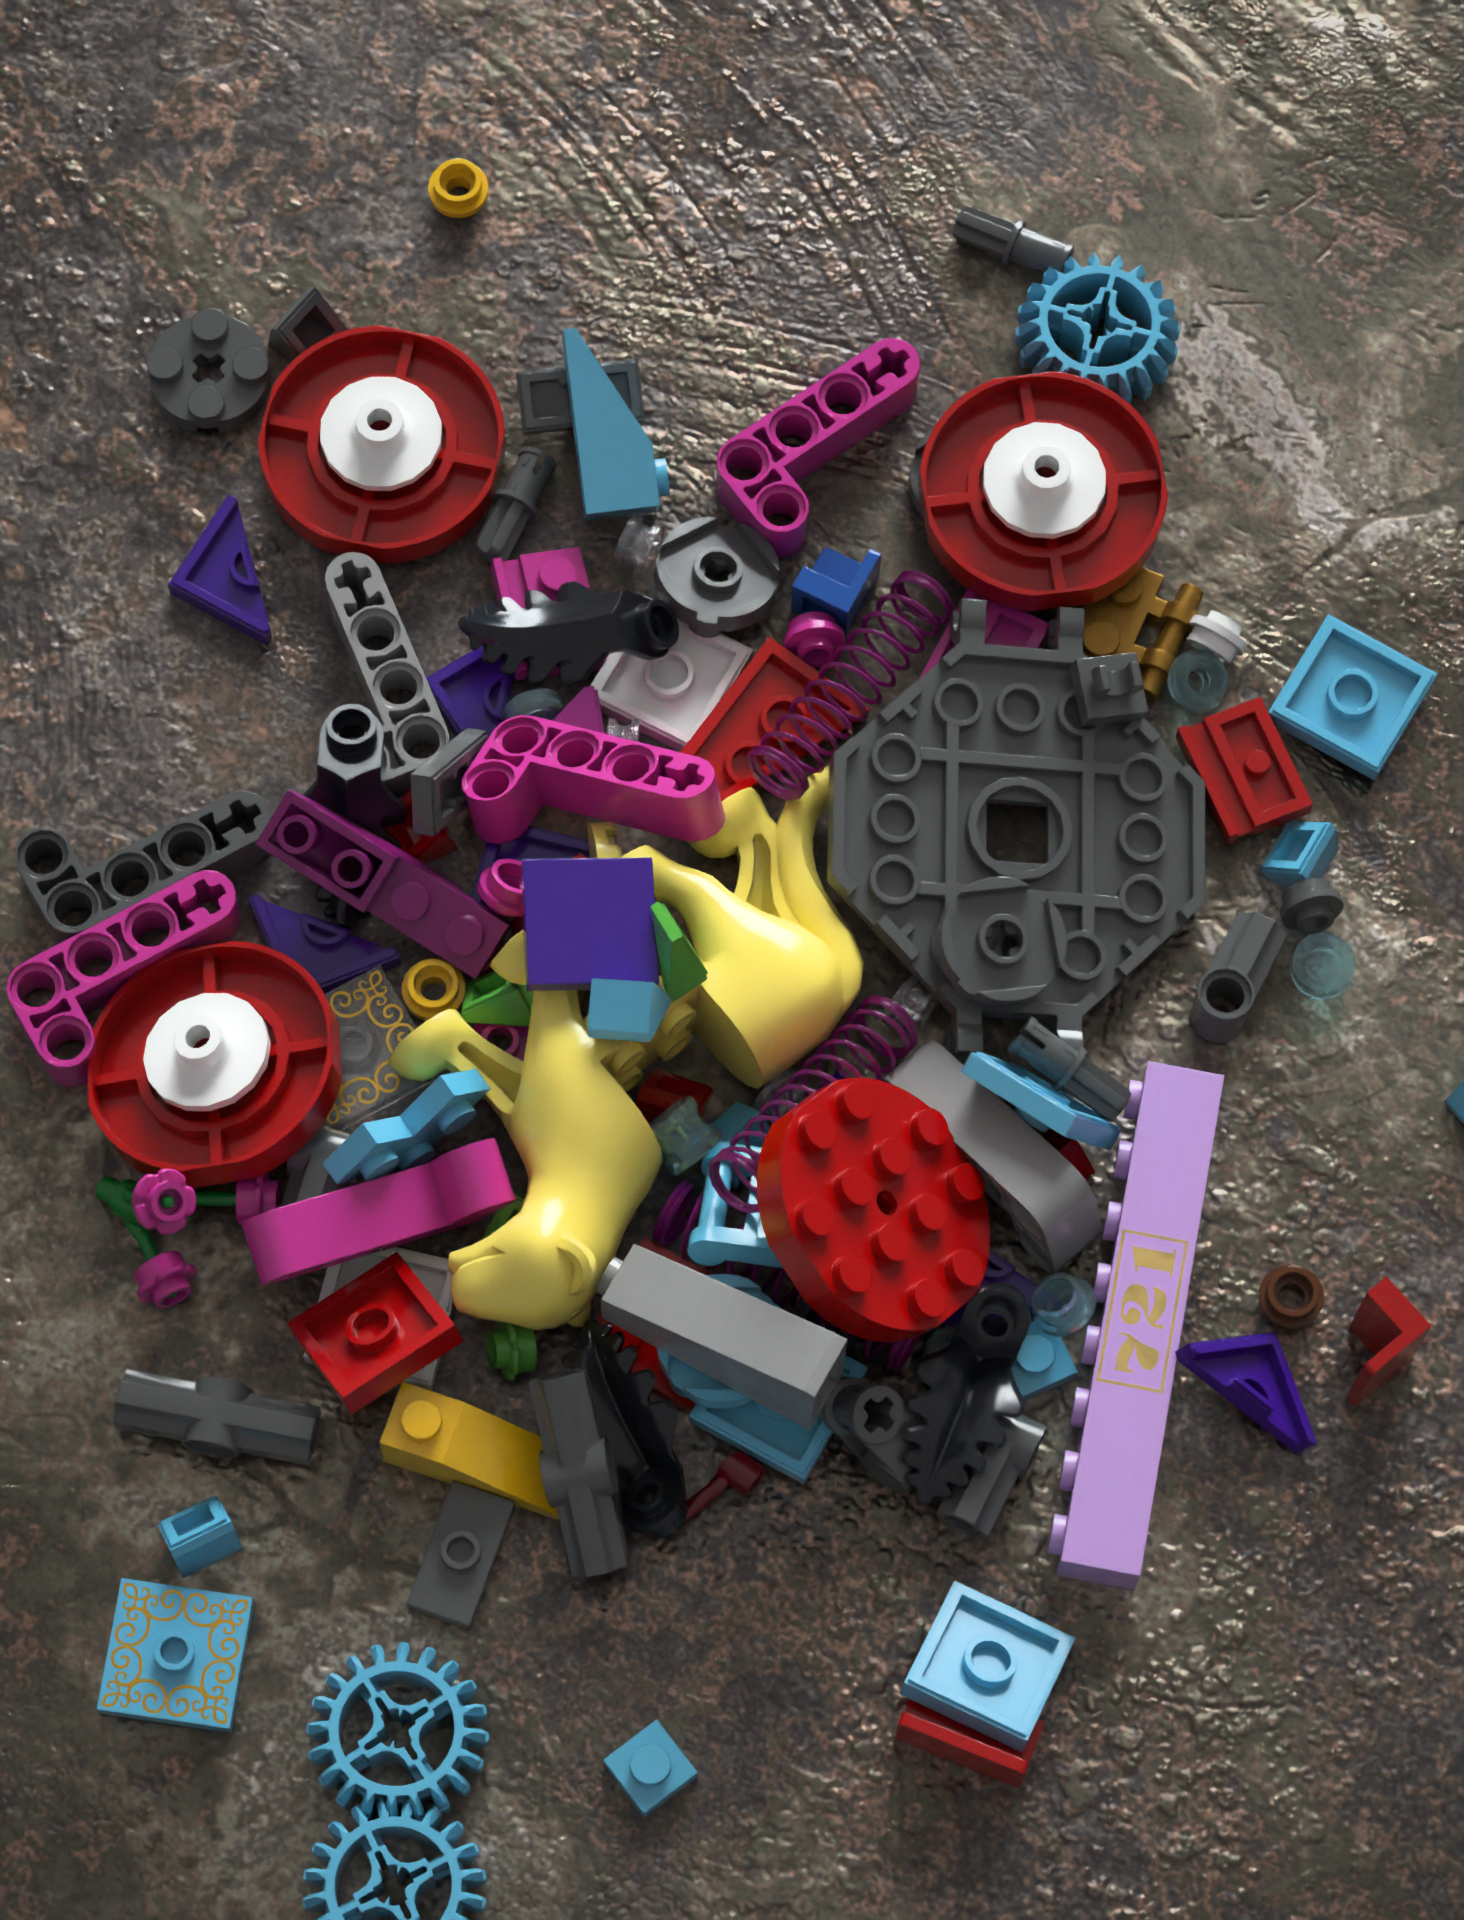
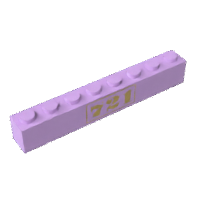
(1138, 1328)

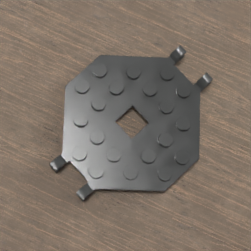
(1010, 732)

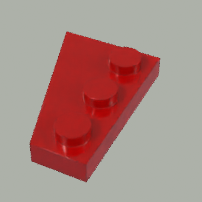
(751, 710)

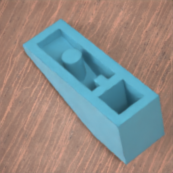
(610, 445)

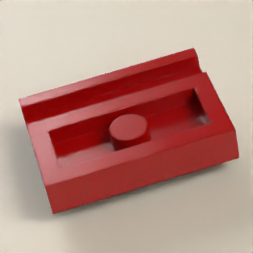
(1244, 770)

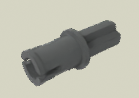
(1011, 240)
(514, 505)
(1070, 1070)

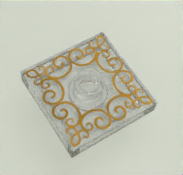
(370, 1029)

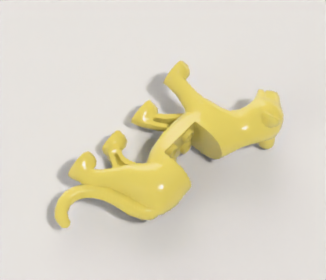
(773, 992)

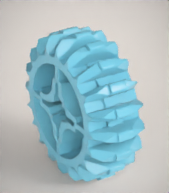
(1053, 316)
(422, 1715)
(421, 1873)

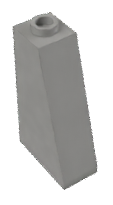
(725, 1333)

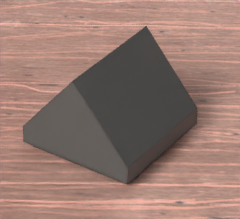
(304, 325)

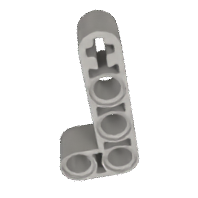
(384, 669)
(1020, 1170)

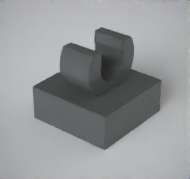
(1109, 689)

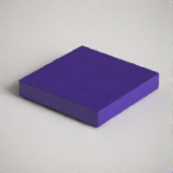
(587, 922)

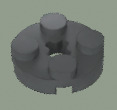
(202, 340)
(709, 604)
(979, 972)

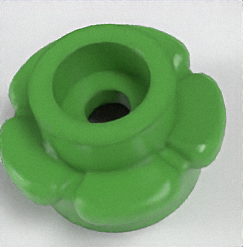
(511, 1350)

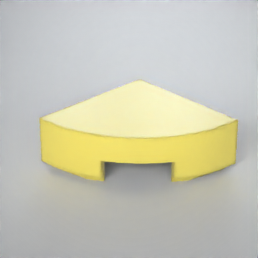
(602, 840)

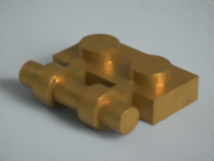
(1118, 619)

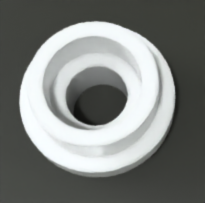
(1217, 635)

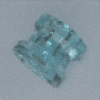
(684, 1135)

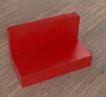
(1390, 1331)
(965, 1746)

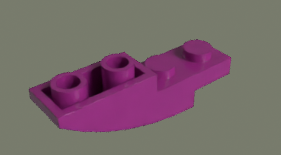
(384, 882)

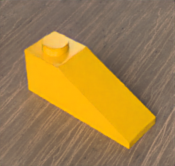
(464, 1445)

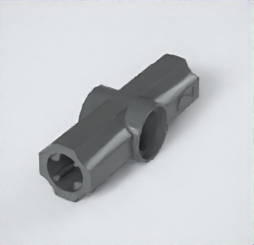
(217, 1417)
(579, 1472)

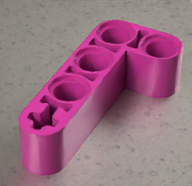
(826, 436)
(589, 774)
(116, 941)
(379, 1213)

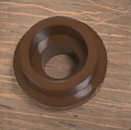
(1297, 1279)

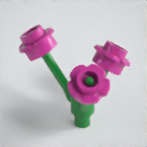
(163, 1204)

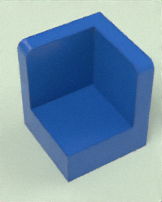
(836, 586)

